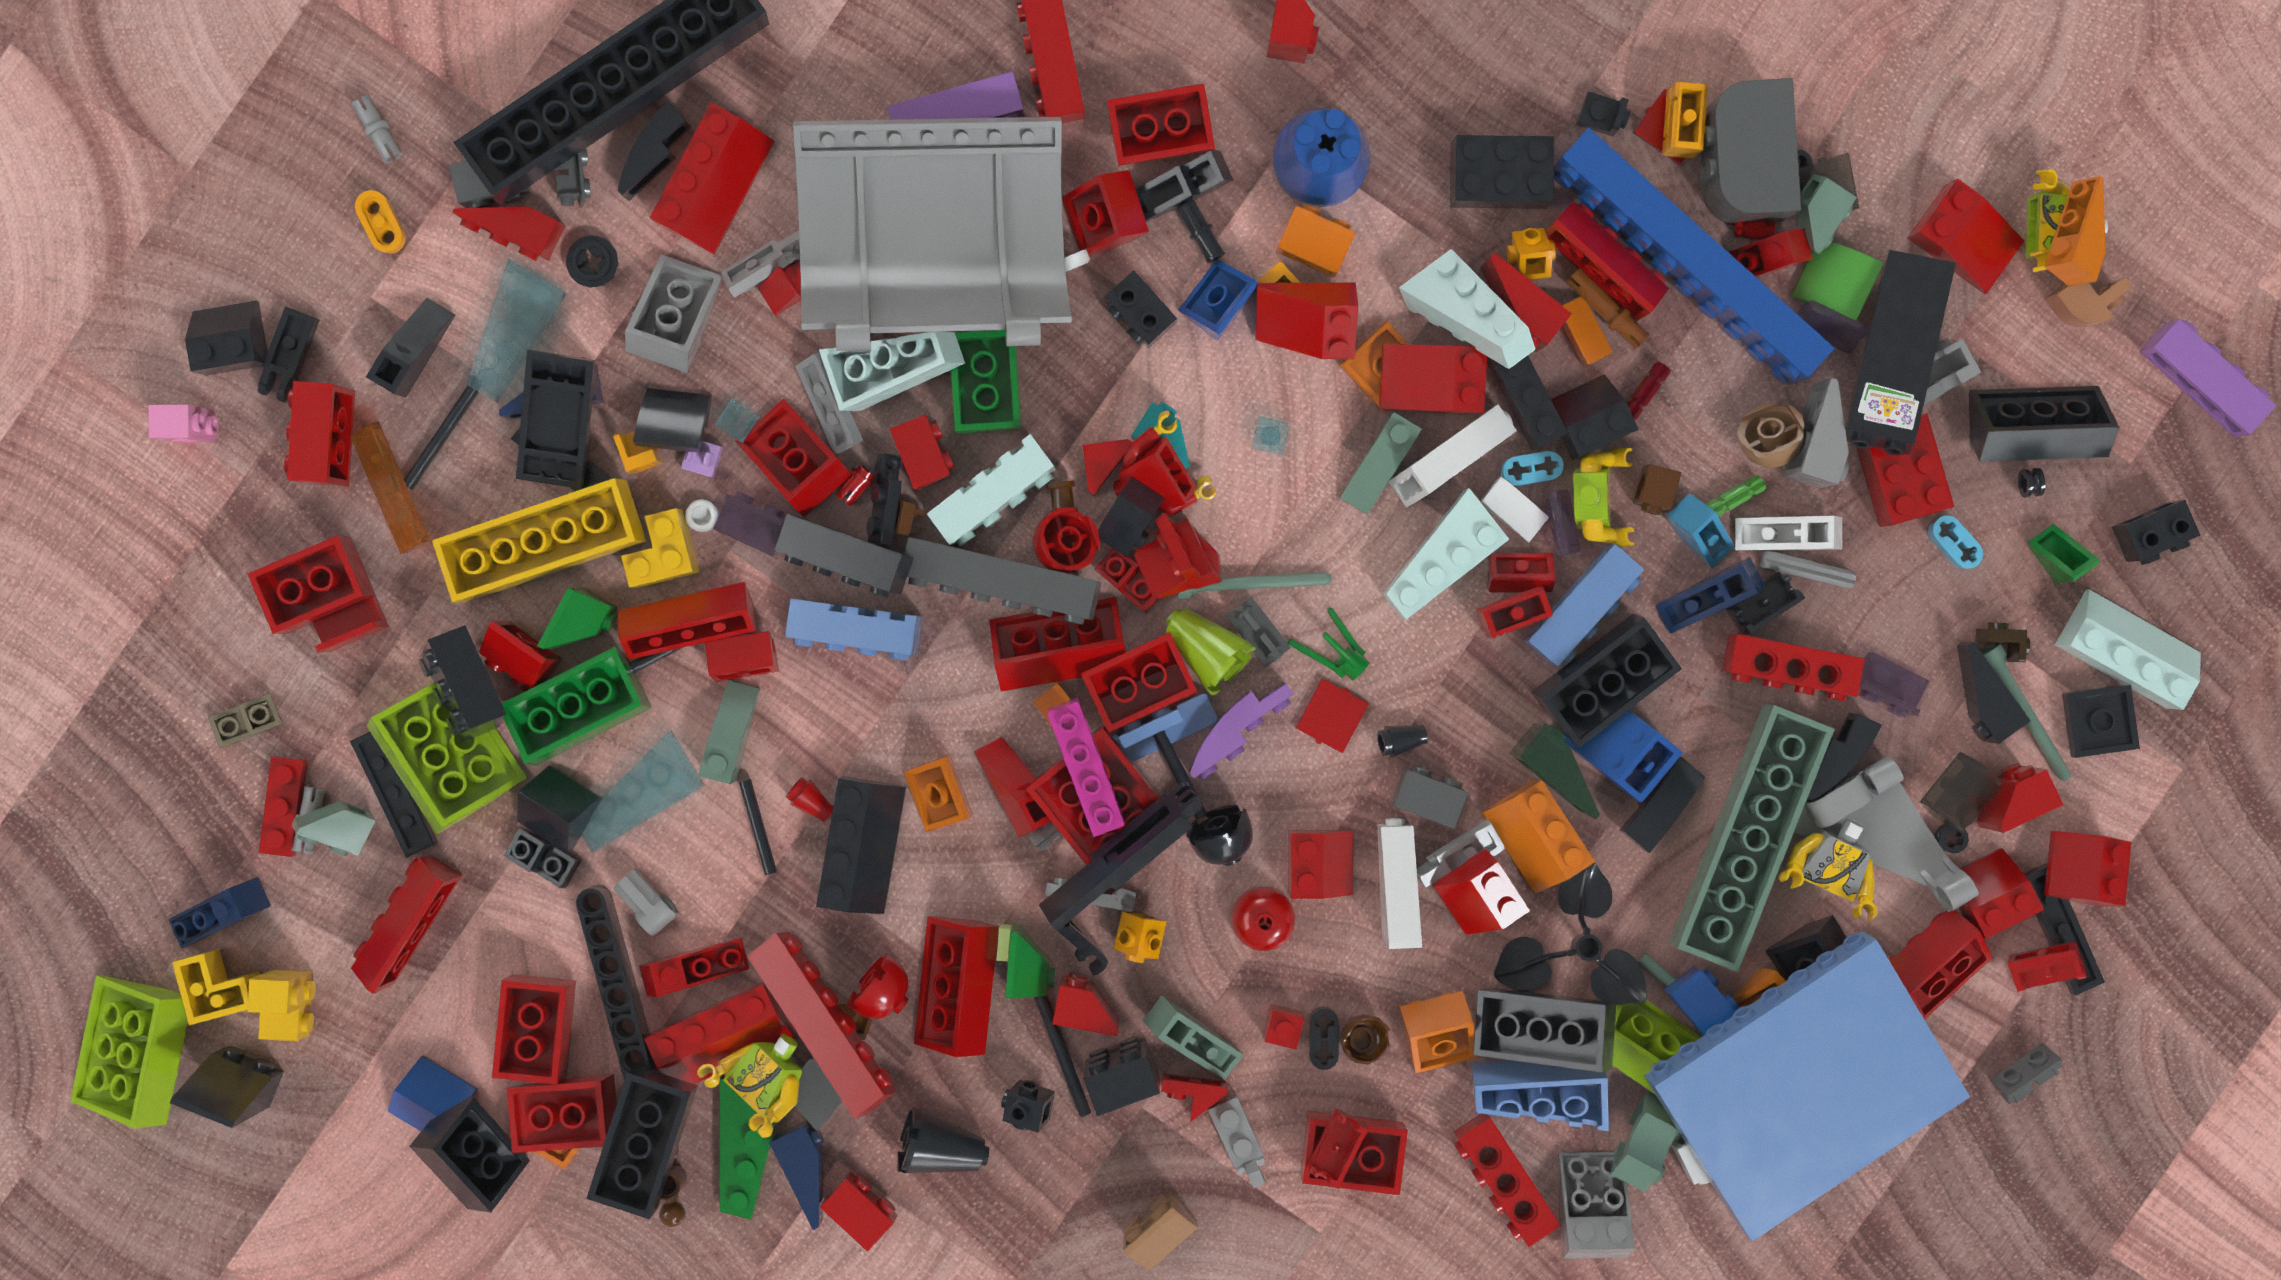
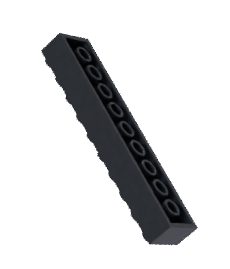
(604, 90)

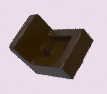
(2017, 640)

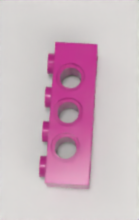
(1085, 767)

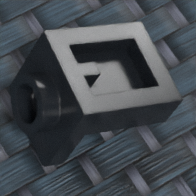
(1603, 114)

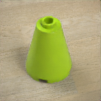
(1208, 648)

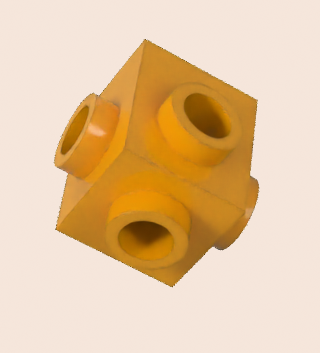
(1531, 253)
(1139, 936)

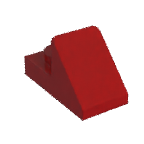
(782, 288)
(1203, 1091)

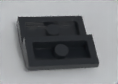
(672, 420)

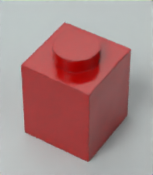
(1283, 1026)

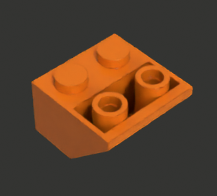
(1316, 240)

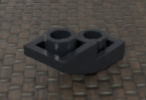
(542, 857)

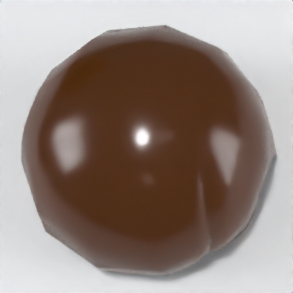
(1365, 1039)

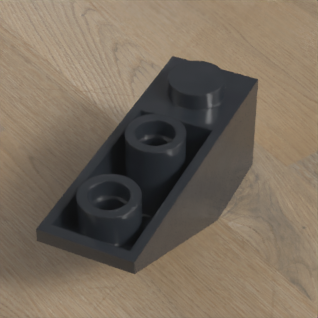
(410, 348)

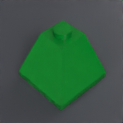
(577, 619)
(1027, 967)

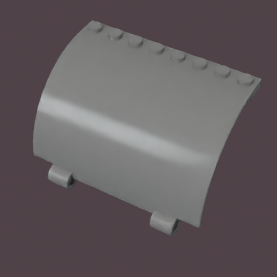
(931, 227)

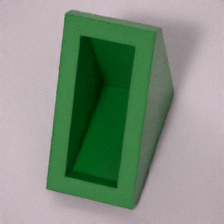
(2062, 555)

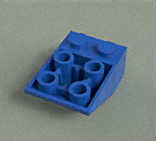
(1629, 755)

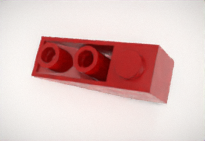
(520, 225)
(1009, 779)
(693, 967)

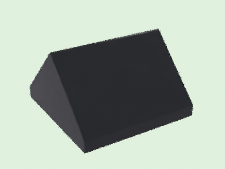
(556, 807)

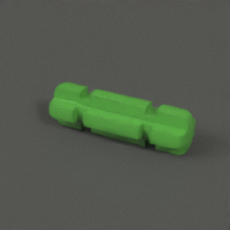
(1737, 495)

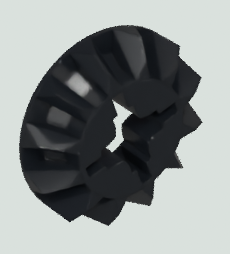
(578, 256)

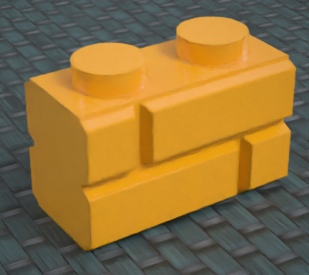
(1685, 120)

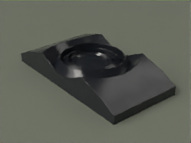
(555, 419)

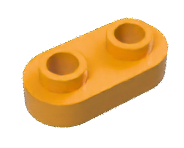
(381, 223)

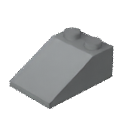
(672, 313)
(1825, 447)

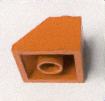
(1439, 1031)

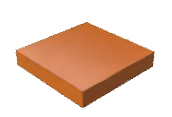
(1366, 366)

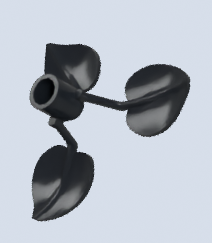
(1618, 975)

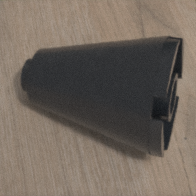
(938, 1146)

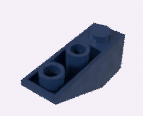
(219, 912)

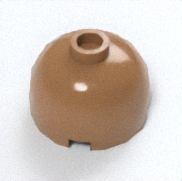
(1772, 434)

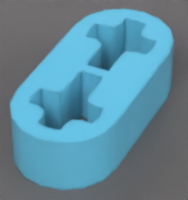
(1529, 461)
(1949, 546)

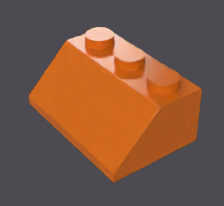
(1538, 836)

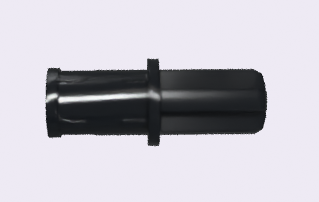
(1200, 231)

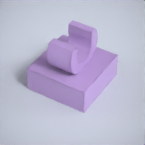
(703, 462)

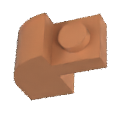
(2084, 306)

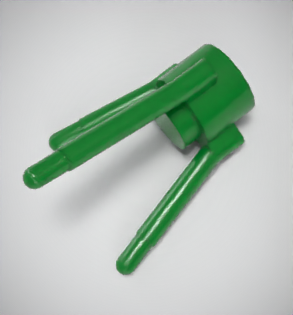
(1350, 661)

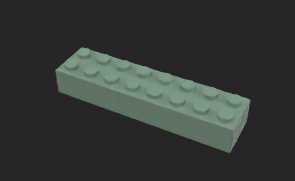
(1751, 836)

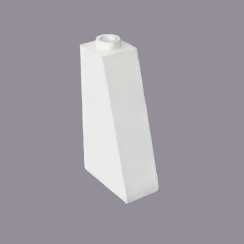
(1452, 456)
(1398, 885)

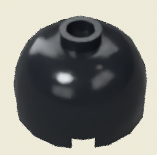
(1223, 836)

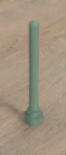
(1263, 581)
(1995, 656)

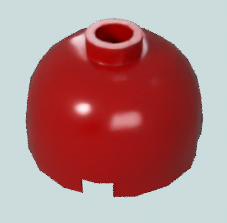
(1066, 540)
(1261, 903)
(881, 989)

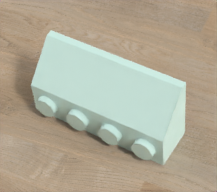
(2131, 651)

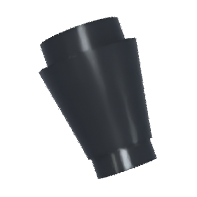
(1400, 739)

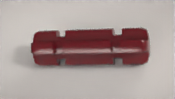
(1647, 388)

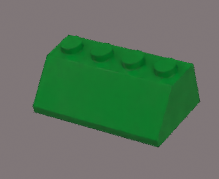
(574, 707)

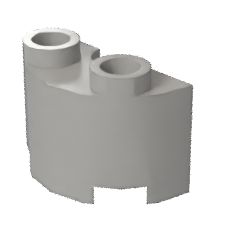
(1950, 368)

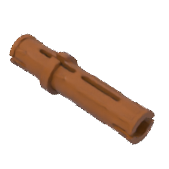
(1608, 308)

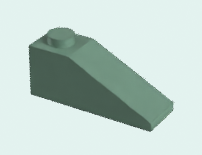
(1380, 462)
(729, 733)
(1192, 1037)

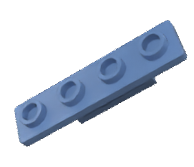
(1177, 723)

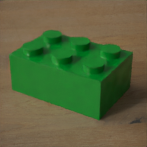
(986, 384)

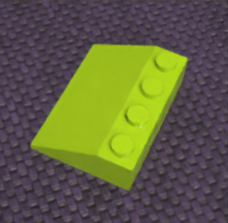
(439, 770)
(130, 1052)

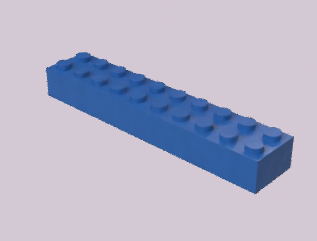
(1691, 259)

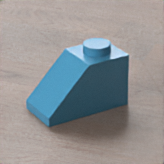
(1701, 530)

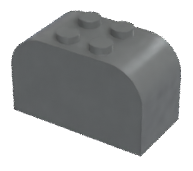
(1751, 153)

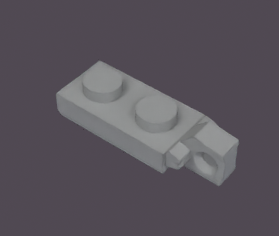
(761, 264)
(1459, 851)
(1120, 899)
(1238, 1138)

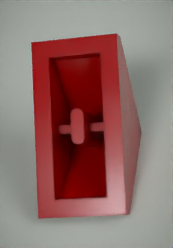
(1102, 460)

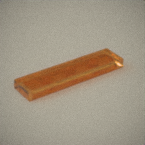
(389, 487)

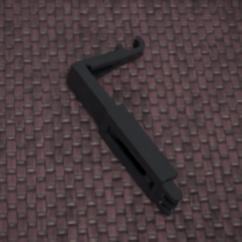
(1118, 862)

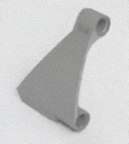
(1891, 832)

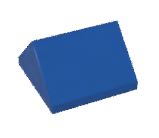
(1218, 298)
(427, 1093)

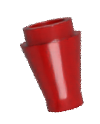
(809, 799)

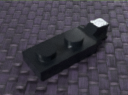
(885, 500)

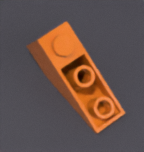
(2080, 235)

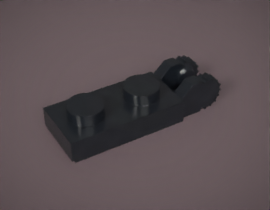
(287, 352)

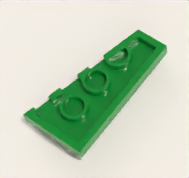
(741, 1155)

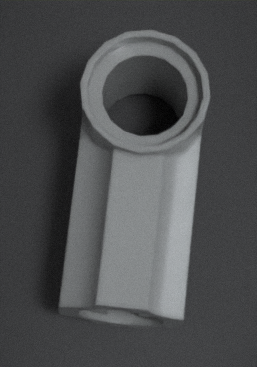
(651, 908)

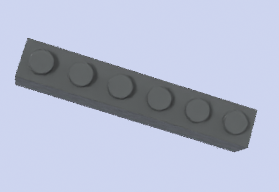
(1002, 579)

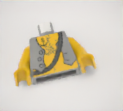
(1835, 865)

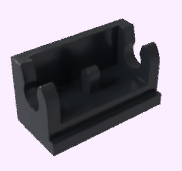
(1765, 606)

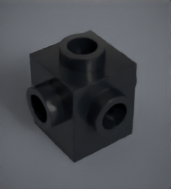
(1027, 1105)

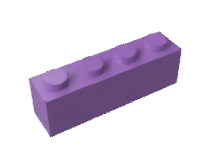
(980, 99)
(2208, 377)

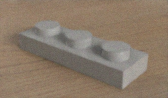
(837, 425)

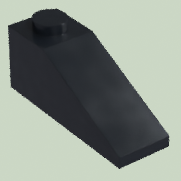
(1988, 700)

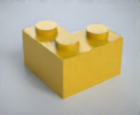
(671, 551)
(206, 988)
(283, 1004)

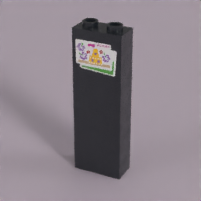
(1899, 352)

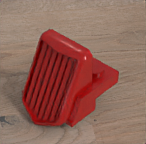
(1177, 559)

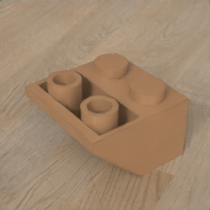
(1158, 1231)

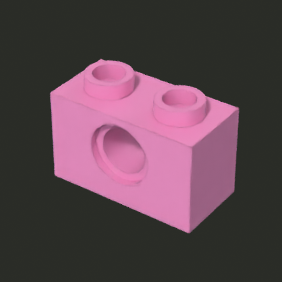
(182, 424)

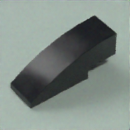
(651, 152)
(1183, 184)
(1844, 752)
(1662, 805)

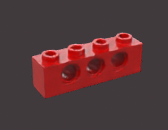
(1843, 669)
(1538, 1219)

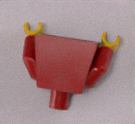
(1160, 469)

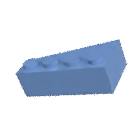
(853, 627)
(1541, 1092)

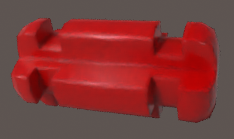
(1754, 229)

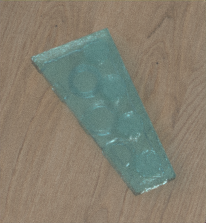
(514, 325)
(647, 789)

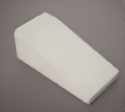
(1514, 509)

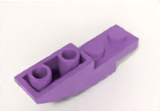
(1225, 735)

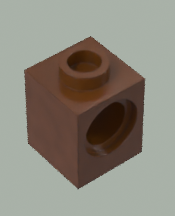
(1656, 489)

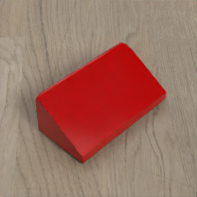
(1520, 572)

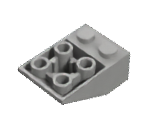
(1593, 1208)

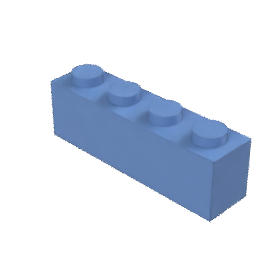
(1584, 605)

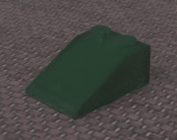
(1553, 762)

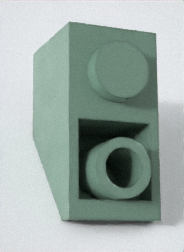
(1822, 210)
(336, 825)

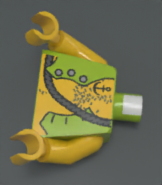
(2043, 216)
(1592, 497)
(762, 1078)

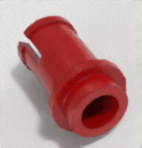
(856, 483)

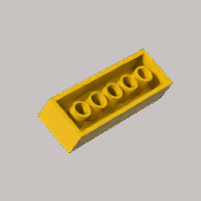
(539, 540)

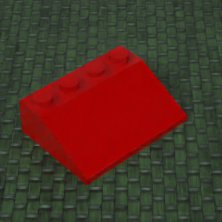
(1061, 804)

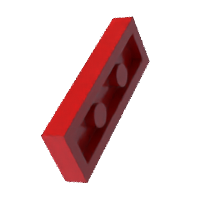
(282, 805)

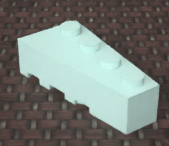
(1463, 304)
(889, 367)
(992, 492)
(1451, 550)

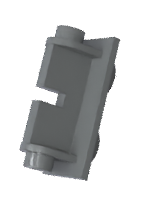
(573, 185)
(1259, 631)
(2035, 1066)

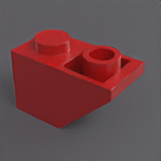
(1774, 252)

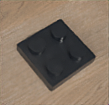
(2100, 721)

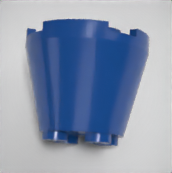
(1316, 174)

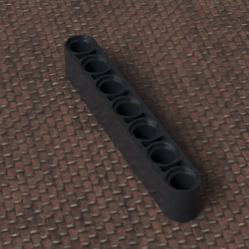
(609, 979)

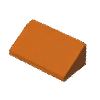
(1585, 333)

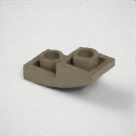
(245, 721)

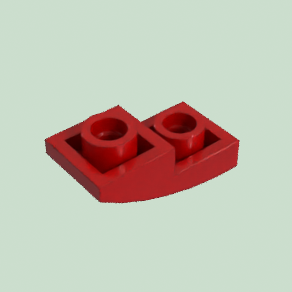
(1127, 578)

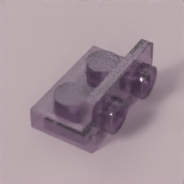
(750, 523)
(1891, 685)

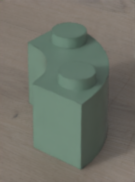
(1643, 1154)

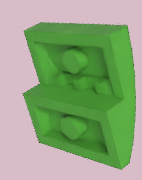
(1838, 279)

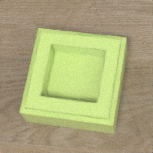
(1003, 942)

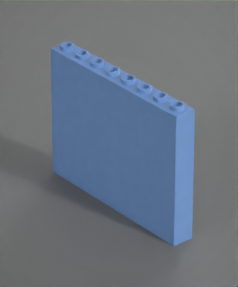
(1807, 1084)

